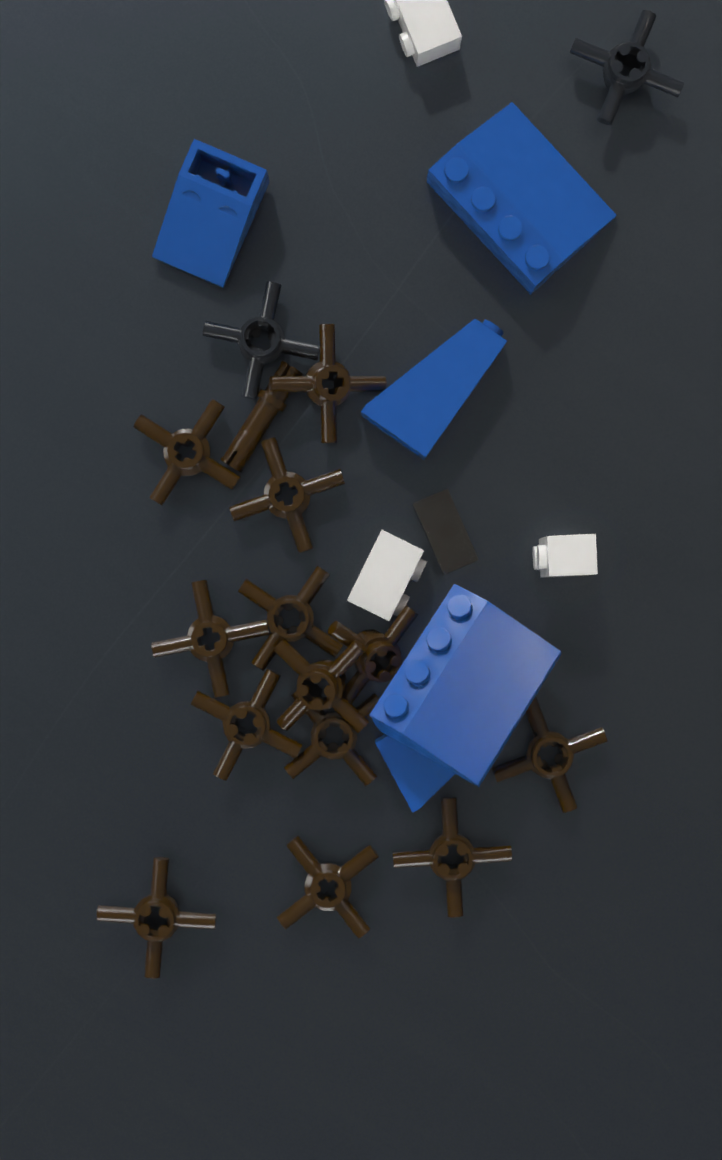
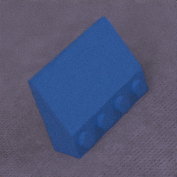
(519, 197)
(465, 685)

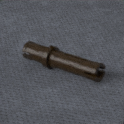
(258, 421)

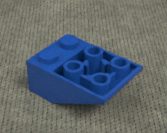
(210, 212)

